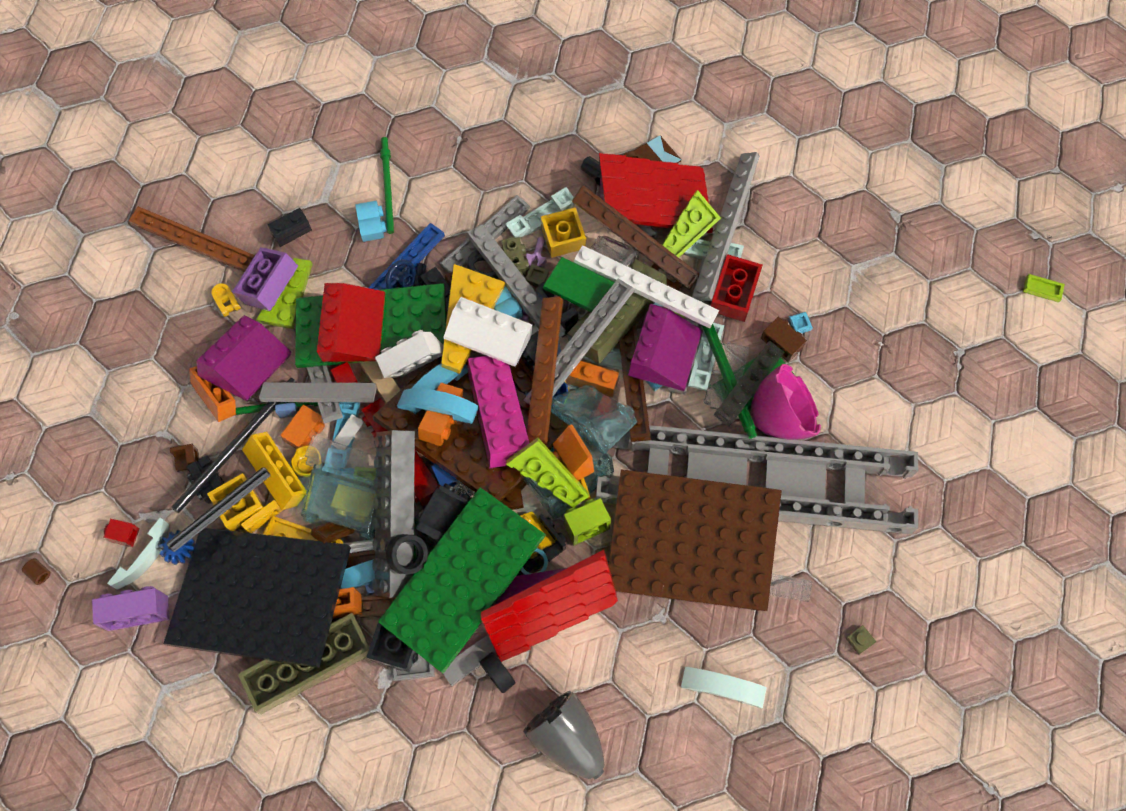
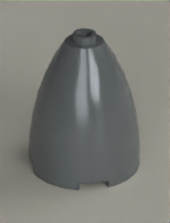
(568, 737)

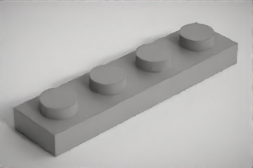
(329, 410)

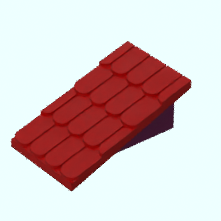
(649, 190)
(548, 602)

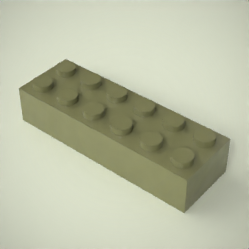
(624, 320)
(275, 682)

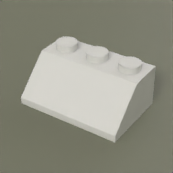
(409, 354)

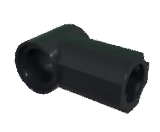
(592, 168)

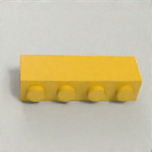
(283, 482)

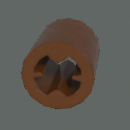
(36, 571)

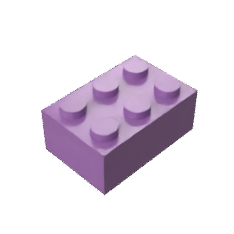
(265, 279)
(130, 608)

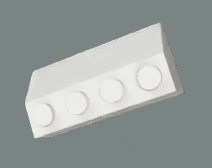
(488, 331)

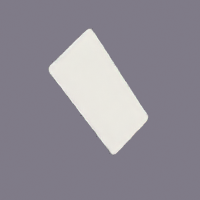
(349, 430)

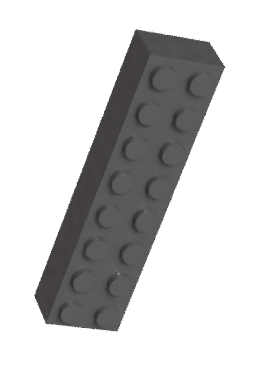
(393, 507)

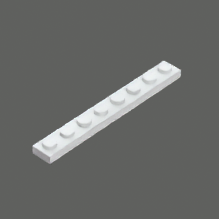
(647, 287)

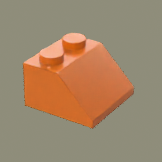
(573, 453)

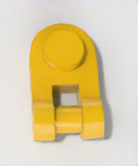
(222, 294)

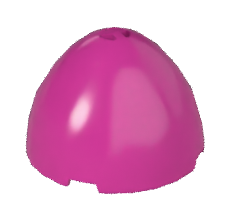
(784, 406)

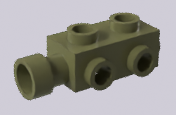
(516, 252)

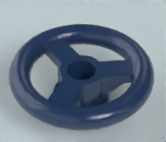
(405, 277)

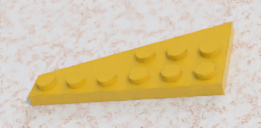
(478, 289)

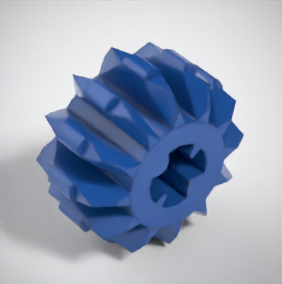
(178, 555)

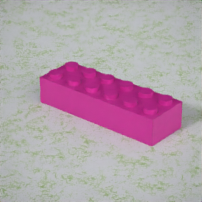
(498, 409)

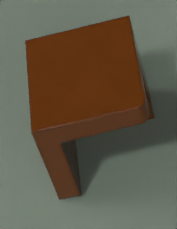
(184, 456)

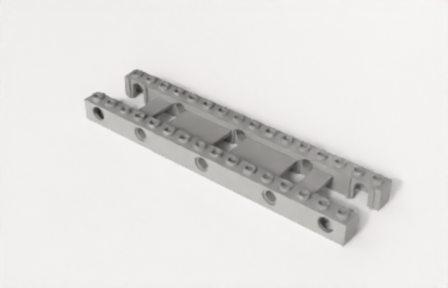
(791, 466)

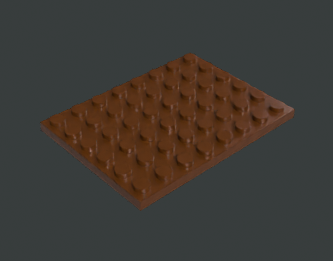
(464, 451)
(694, 539)

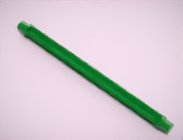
(728, 376)

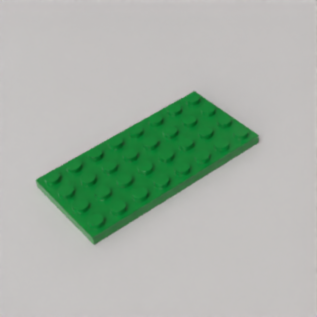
(404, 313)
(461, 579)

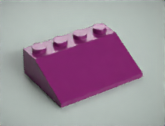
(665, 349)
(243, 358)

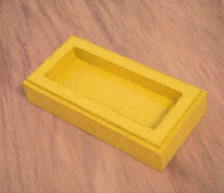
(261, 517)

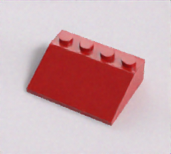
(350, 323)

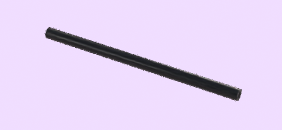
(223, 457)

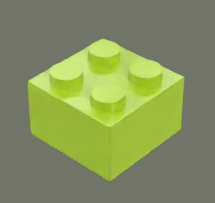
(586, 521)

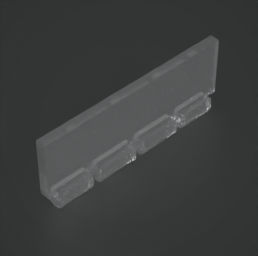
(717, 388)
(340, 457)

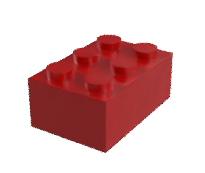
(736, 287)

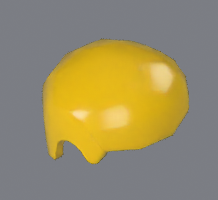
(299, 462)

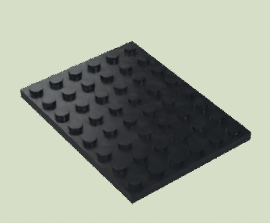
(258, 596)

